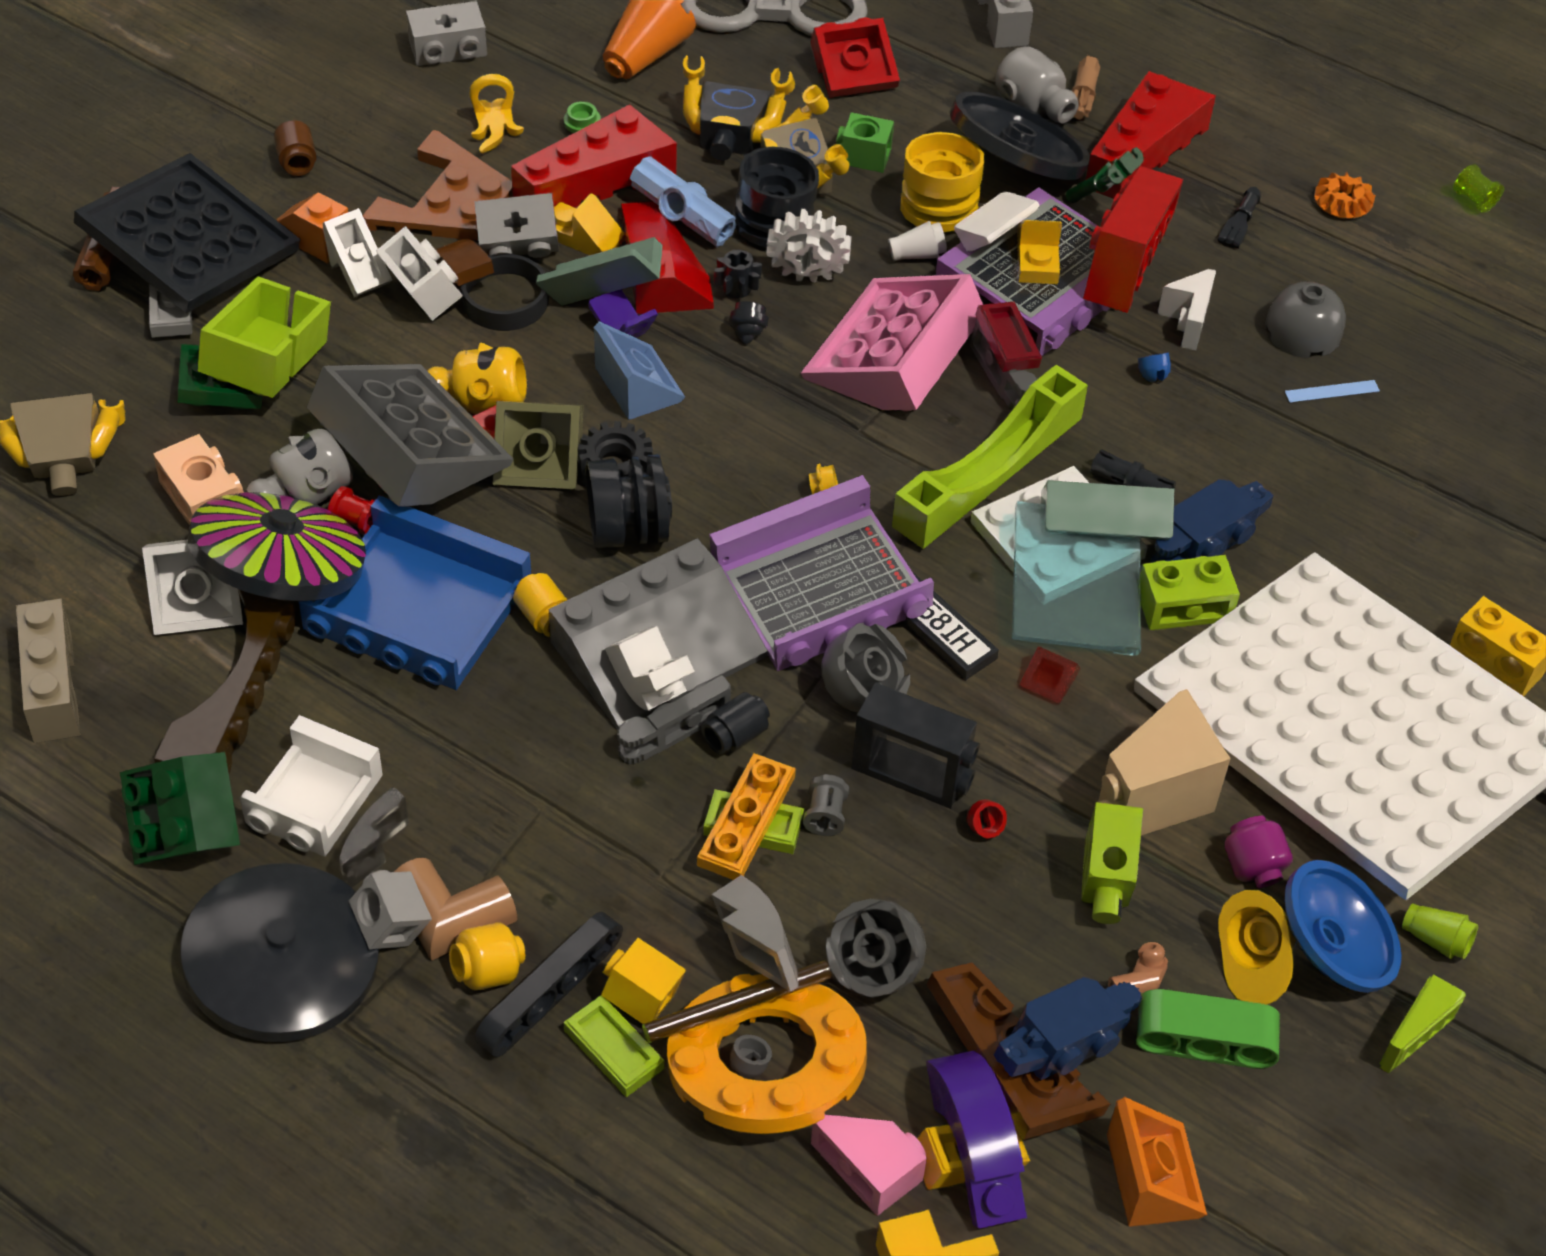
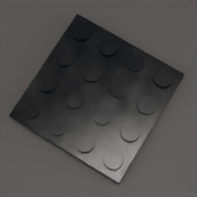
(187, 232)

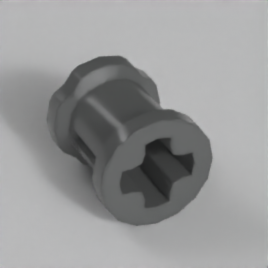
(826, 805)

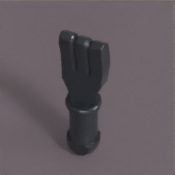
(1236, 227)

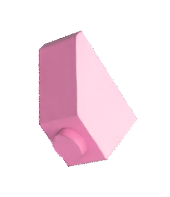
(871, 1157)

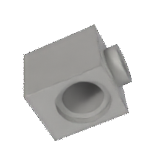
(389, 909)

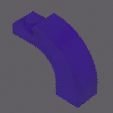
(985, 1135)

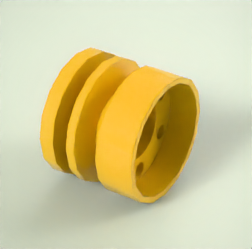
(941, 179)

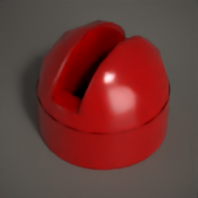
(993, 816)

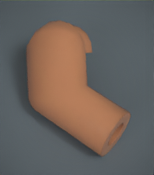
(1148, 969)

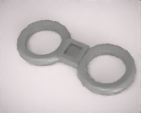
(768, 10)

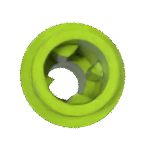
(1441, 929)

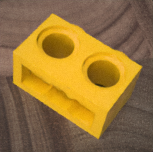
(1502, 645)

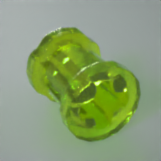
(1478, 188)

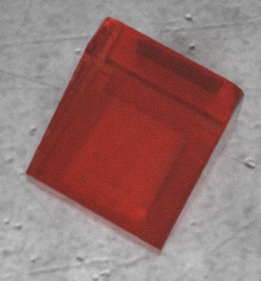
(1049, 675)

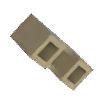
(45, 670)

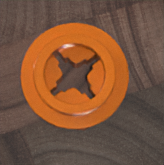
(1340, 204)

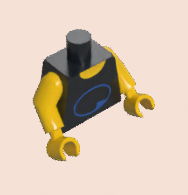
(731, 115)

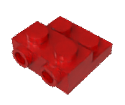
(854, 57)

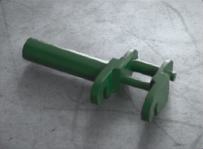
(1107, 176)

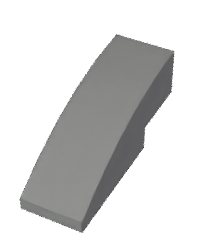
(756, 931)

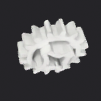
(808, 245)

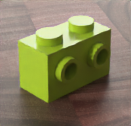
(1187, 592)

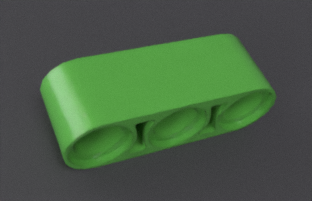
(1208, 1028)

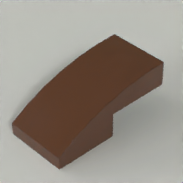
(466, 260)

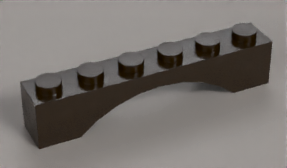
(224, 717)

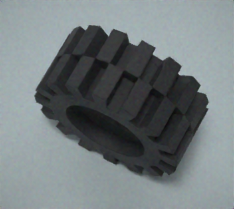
(612, 442)

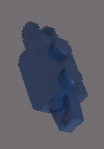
(1213, 520)
(1067, 1028)

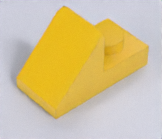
(587, 227)
(1039, 251)

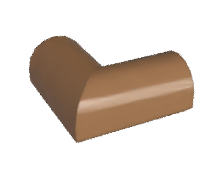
(474, 907)

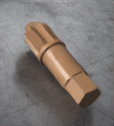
(1085, 85)

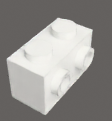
(419, 273)

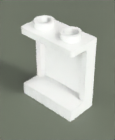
(314, 787)

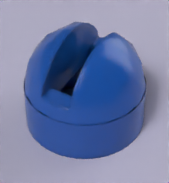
(1155, 366)

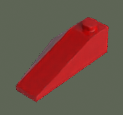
(682, 279)

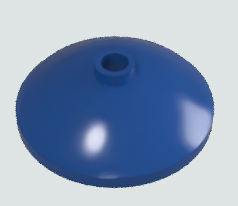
(1342, 926)

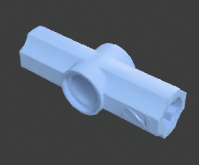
(697, 211)

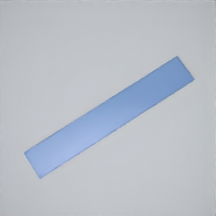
(1332, 391)

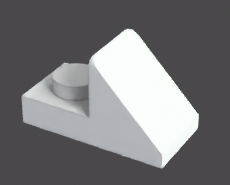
(354, 250)
(1188, 302)

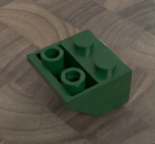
(179, 807)

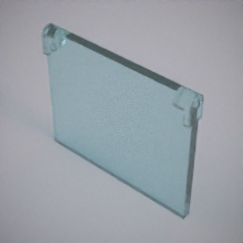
(1074, 586)

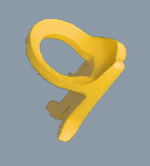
(493, 115)

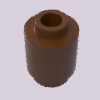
(295, 147)

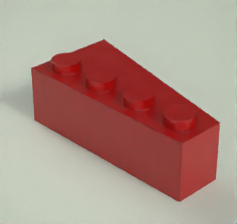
(1156, 120)
(594, 159)
(1130, 237)

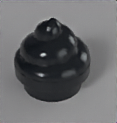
(748, 320)

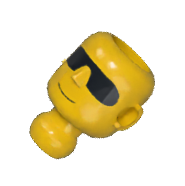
(484, 377)

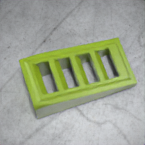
(1428, 1015)

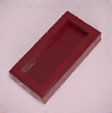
(1008, 336)

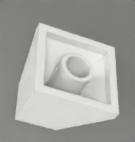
(184, 593)

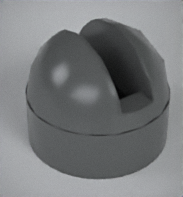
(742, 1052)

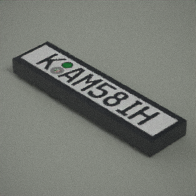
(952, 638)

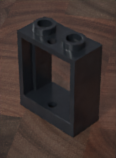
(921, 725)

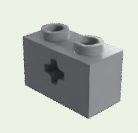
(446, 33)
(532, 213)

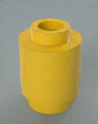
(535, 596)

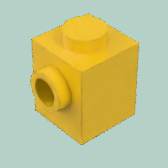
(641, 981)

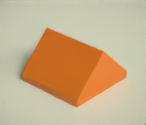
(1153, 1166)

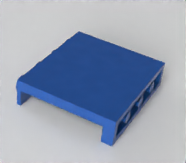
(424, 595)

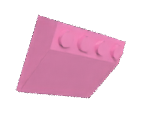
(897, 340)

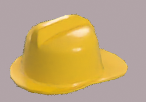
(1256, 947)

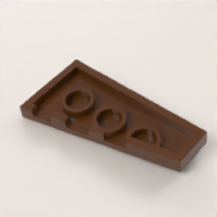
(985, 1019)

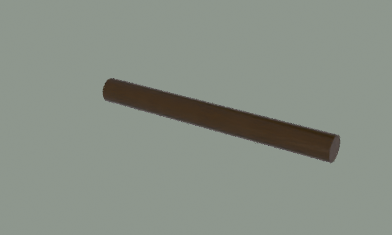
(731, 1003)

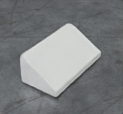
(994, 219)

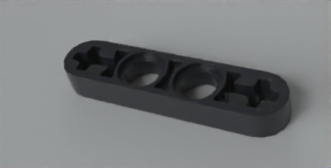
(548, 984)

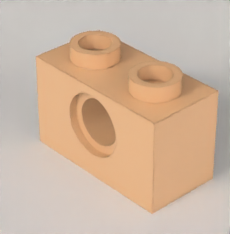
(194, 474)

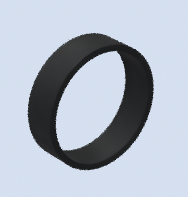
(509, 319)

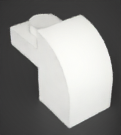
(648, 668)

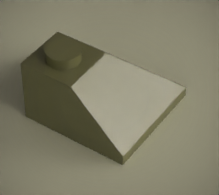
(541, 442)

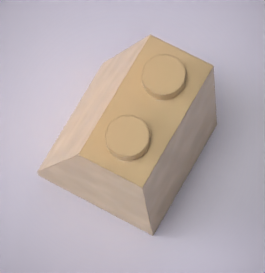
(1168, 767)

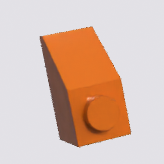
(306, 223)

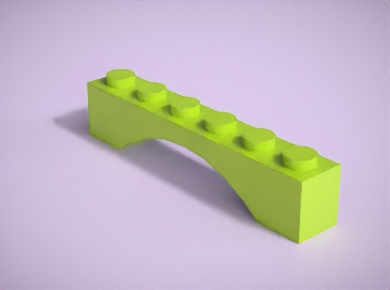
(944, 496)

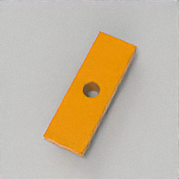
(746, 817)

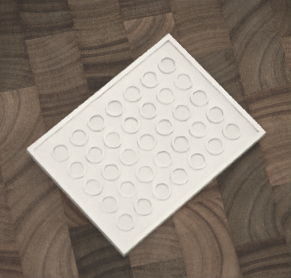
(1360, 722)

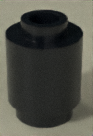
(736, 723)

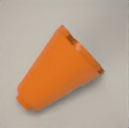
(646, 34)

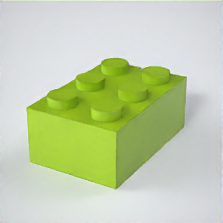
(251, 337)

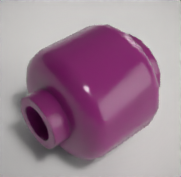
(1258, 851)

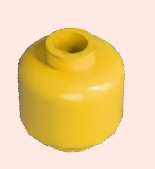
(486, 956)

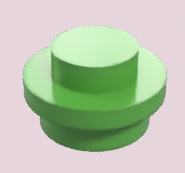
(580, 116)

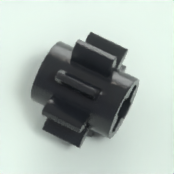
(737, 274)

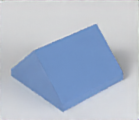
(633, 372)

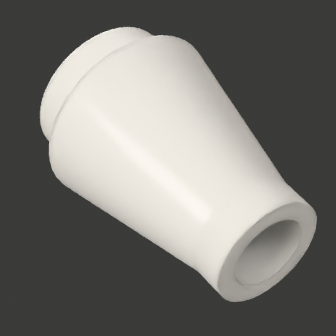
(919, 243)

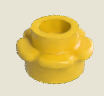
(823, 478)

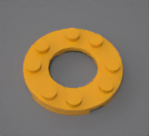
(774, 1104)

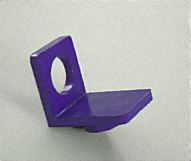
(618, 313)

